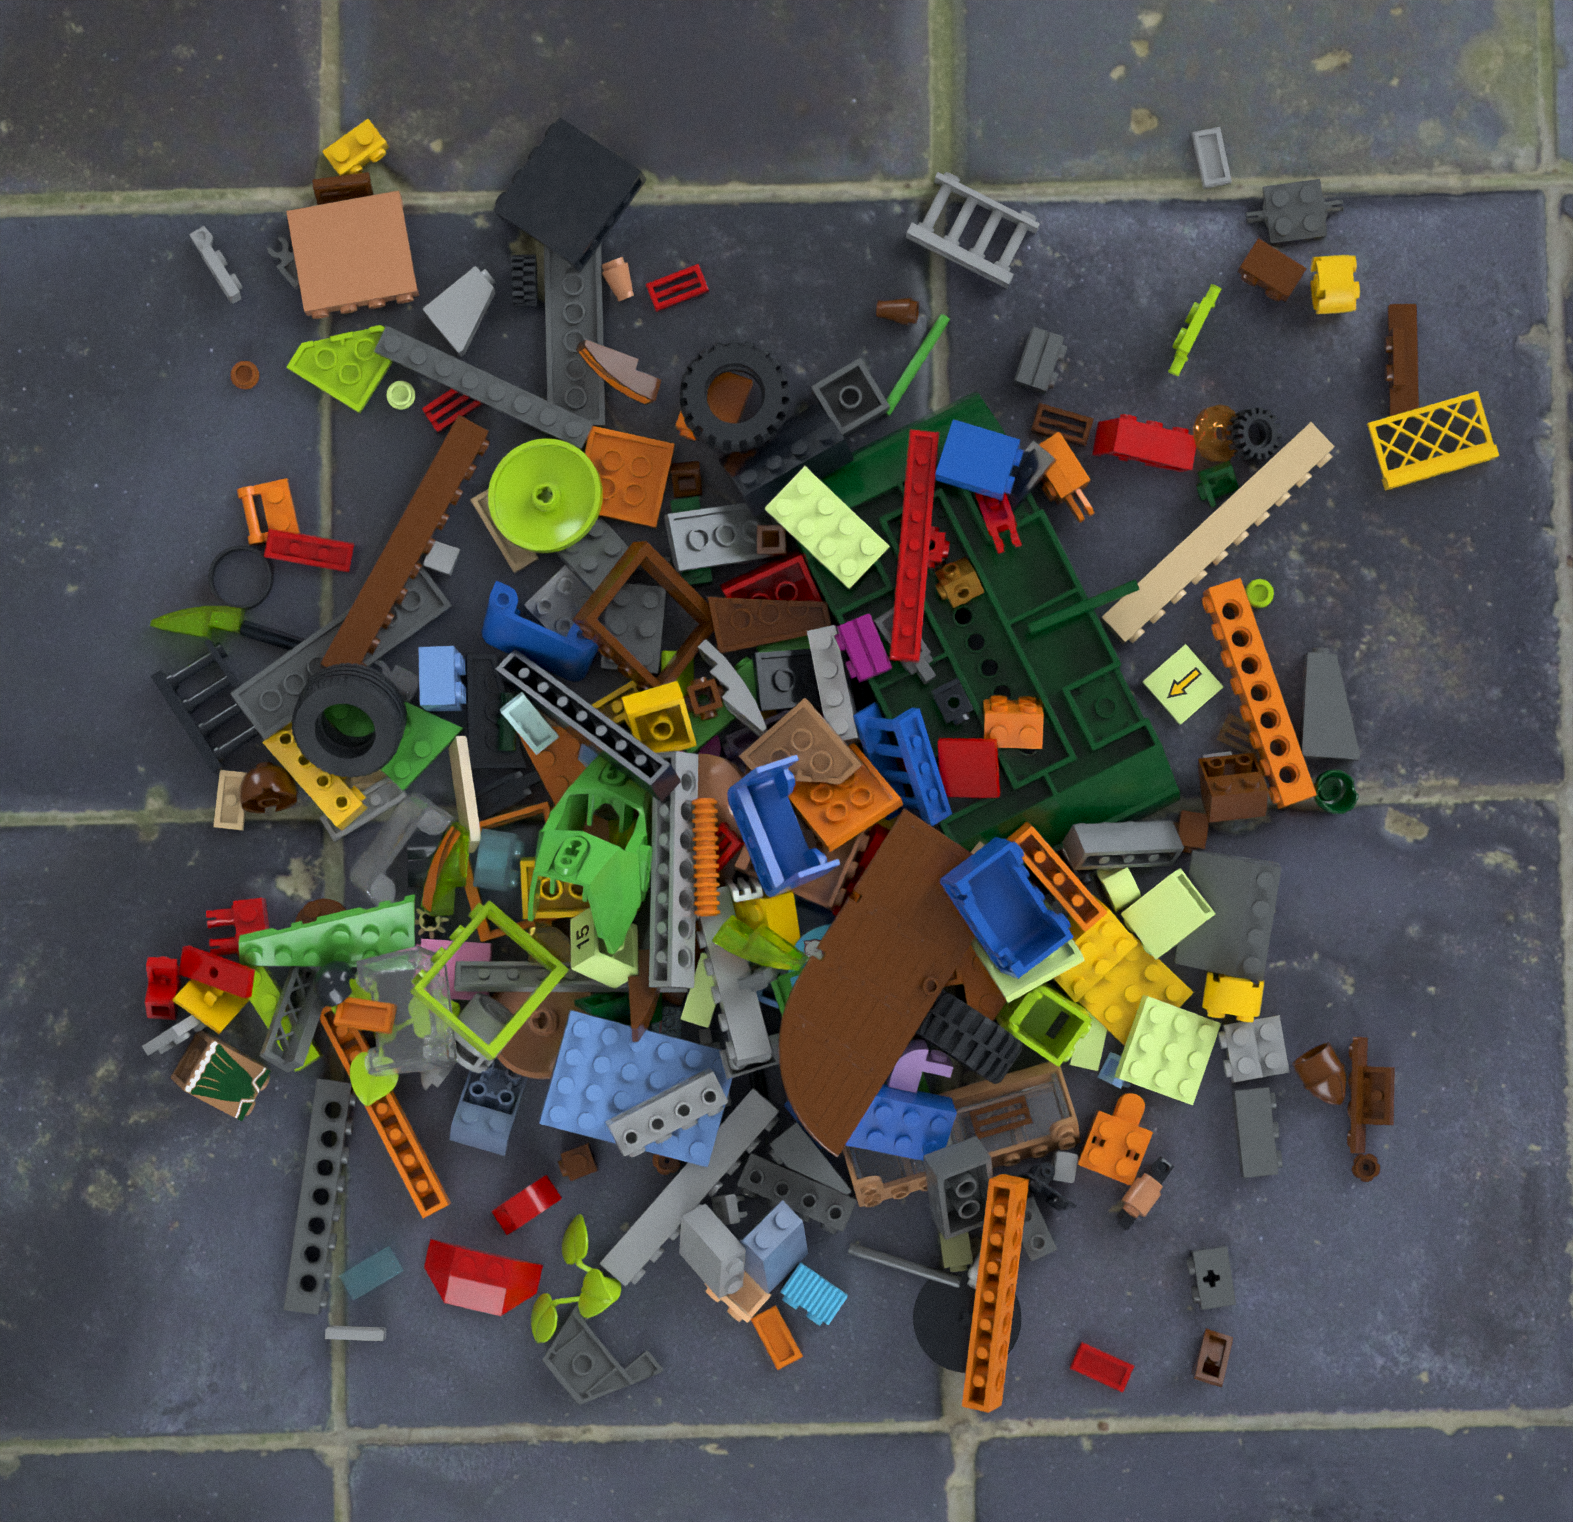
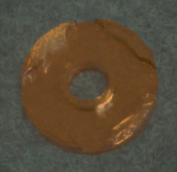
(1205, 433)

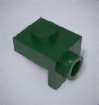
(1216, 482)

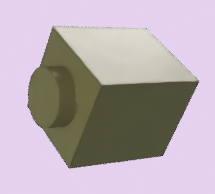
(956, 1252)

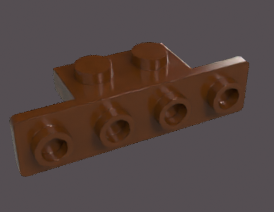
(1402, 357)
(1370, 1095)

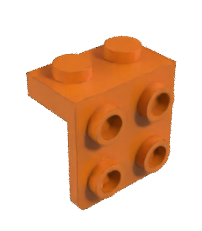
(1014, 722)

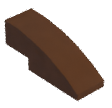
(642, 997)

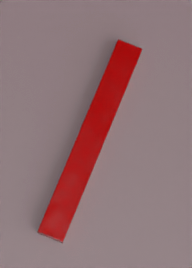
(914, 546)

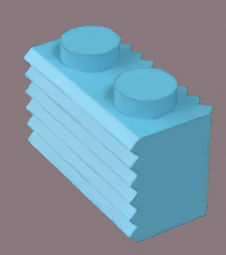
(813, 1294)

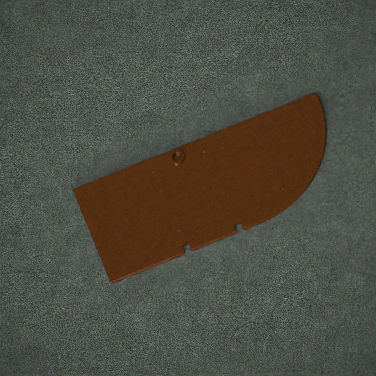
(874, 982)

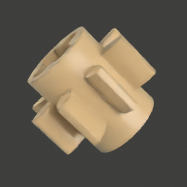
(422, 921)

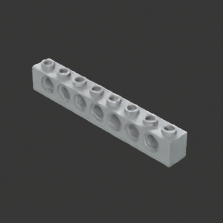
(672, 879)

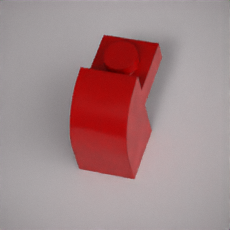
(162, 987)
(526, 1205)

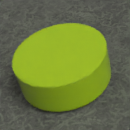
(1259, 593)

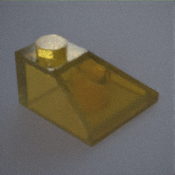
(552, 939)

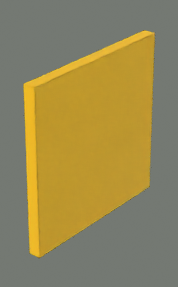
(210, 1004)

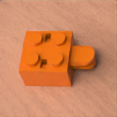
(1065, 477)
(1118, 1141)

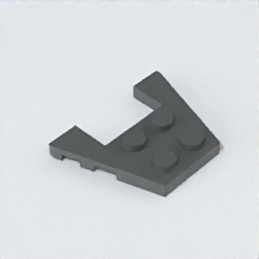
(587, 1366)

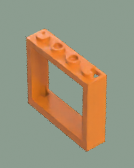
(473, 893)

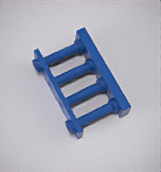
(917, 757)

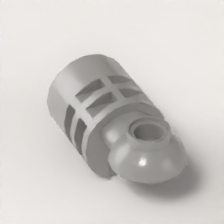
(485, 1018)

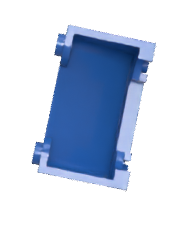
(506, 630)

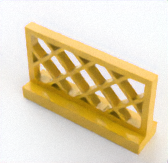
(1441, 464)

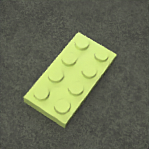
(827, 527)

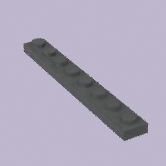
(483, 387)

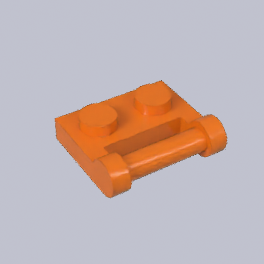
(277, 507)

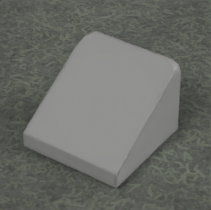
(442, 558)
(1065, 1166)

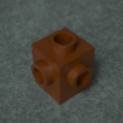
(707, 688)

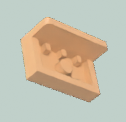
(745, 1301)

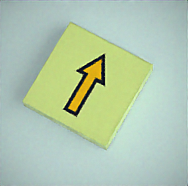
(1182, 684)

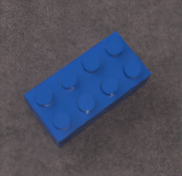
(905, 1123)

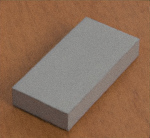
(1211, 157)
(355, 1333)

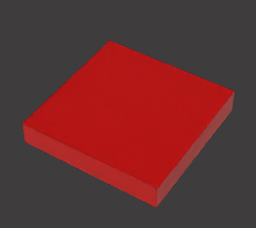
(969, 767)

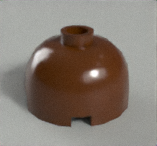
(267, 787)

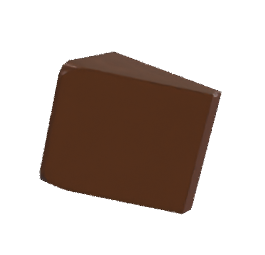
(686, 479)
(772, 540)

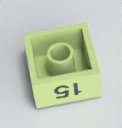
(591, 955)

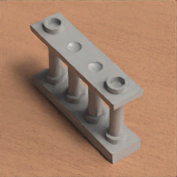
(949, 245)

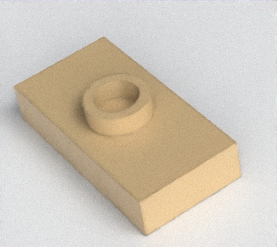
(228, 805)

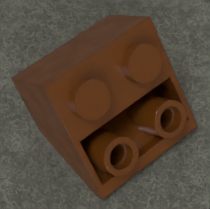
(1232, 787)

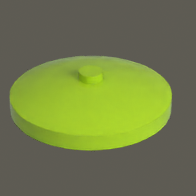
(545, 495)

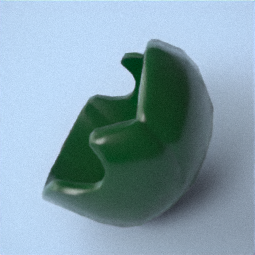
(1335, 792)

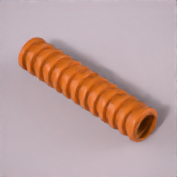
(705, 857)

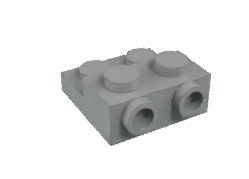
(1254, 1049)

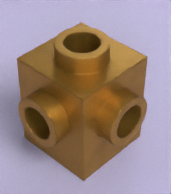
(958, 582)

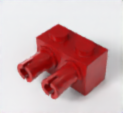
(245, 915)

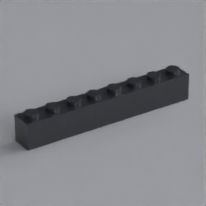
(589, 725)

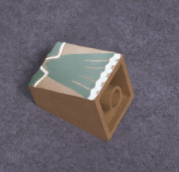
(220, 1075)

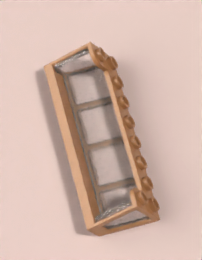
(1054, 1127)

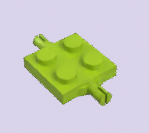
(1187, 336)

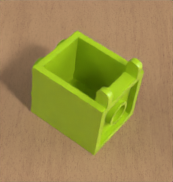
(1034, 1013)

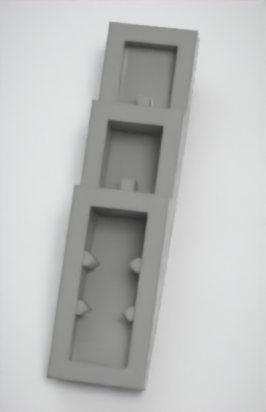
(737, 696)

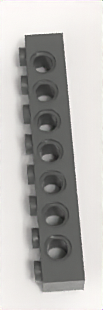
(297, 1297)

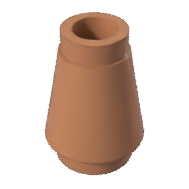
(618, 278)

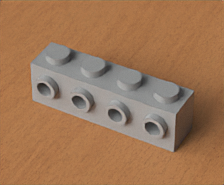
(667, 1112)

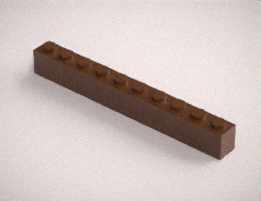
(408, 543)

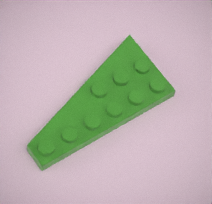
(421, 743)
(334, 937)

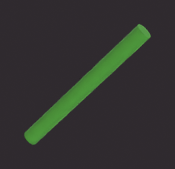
(916, 362)

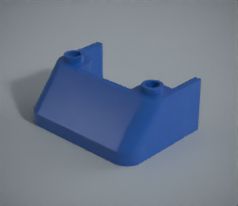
(773, 831)

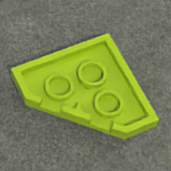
(343, 365)

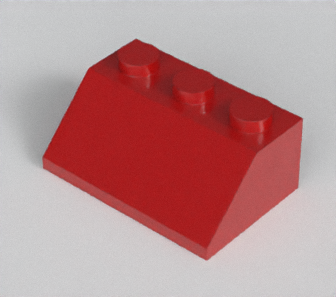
(777, 580)

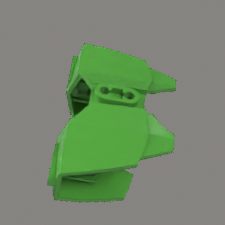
(610, 876)

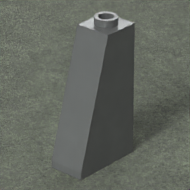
(1325, 712)

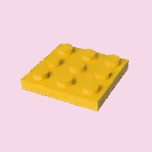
(1119, 993)

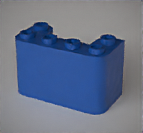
(1005, 908)

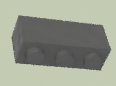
(1256, 1132)

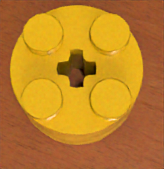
(1334, 284)
(1232, 997)

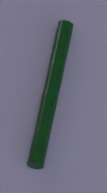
(1083, 606)

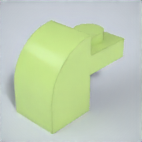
(1119, 887)

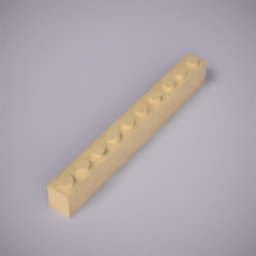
(1218, 532)

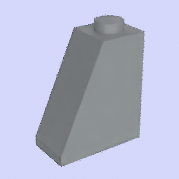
(462, 308)

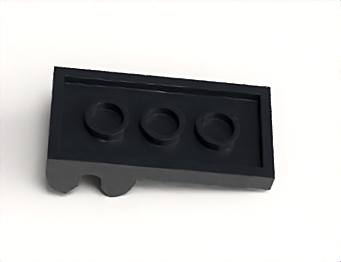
(789, 677)

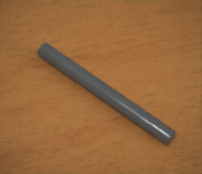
(904, 1265)

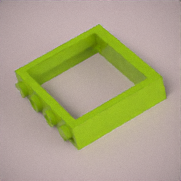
(523, 939)

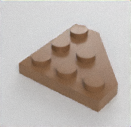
(808, 735)

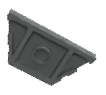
(594, 554)

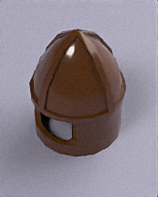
(1322, 1073)

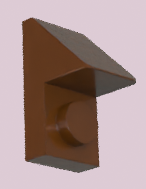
(1212, 1358)

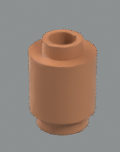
(1141, 1196)

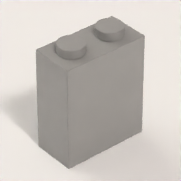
(712, 1251)

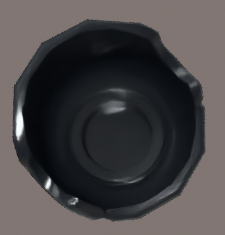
(332, 983)

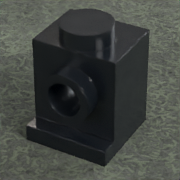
(952, 690)

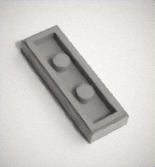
(379, 799)

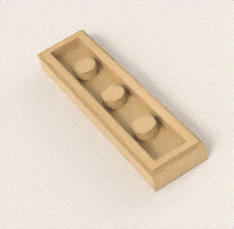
(465, 790)

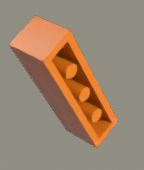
(1057, 877)

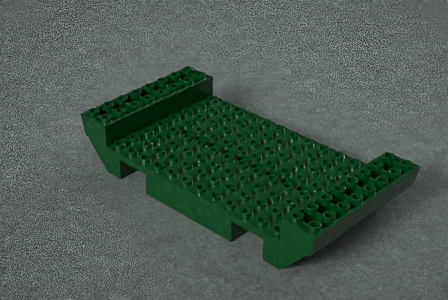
(1097, 747)

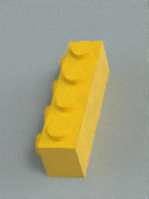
(328, 791)

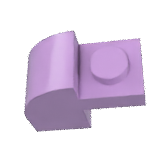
(913, 1062)

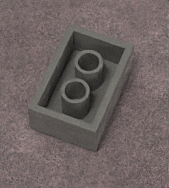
(637, 622)
(958, 1186)

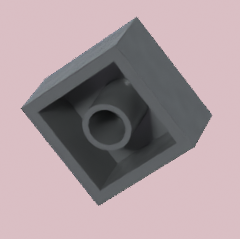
(850, 397)

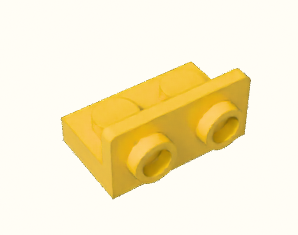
(356, 149)

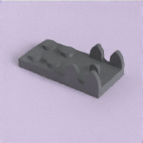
(715, 536)

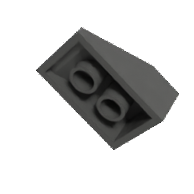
(803, 1156)

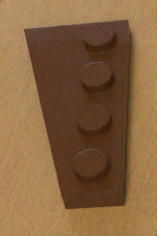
(756, 622)

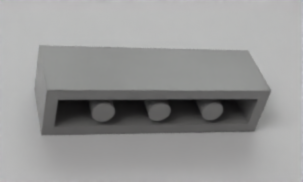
(834, 683)

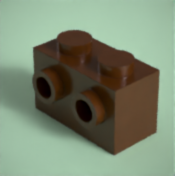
(1271, 271)

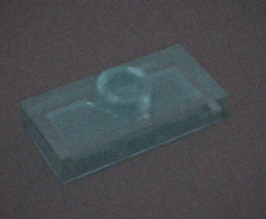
(371, 1273)

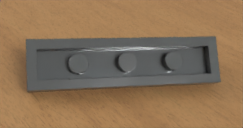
(303, 1022)

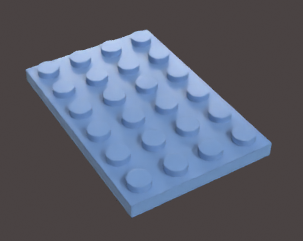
(606, 1073)

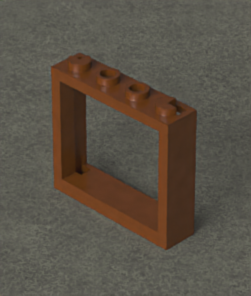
(675, 585)

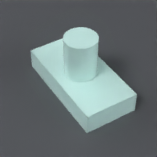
(529, 723)

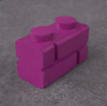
(863, 648)

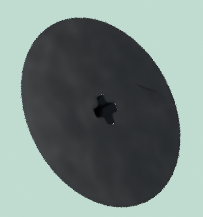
(945, 1319)

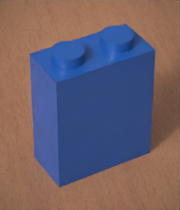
(979, 460)

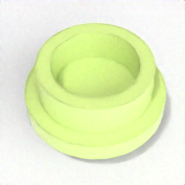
(400, 395)

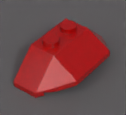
(480, 1278)

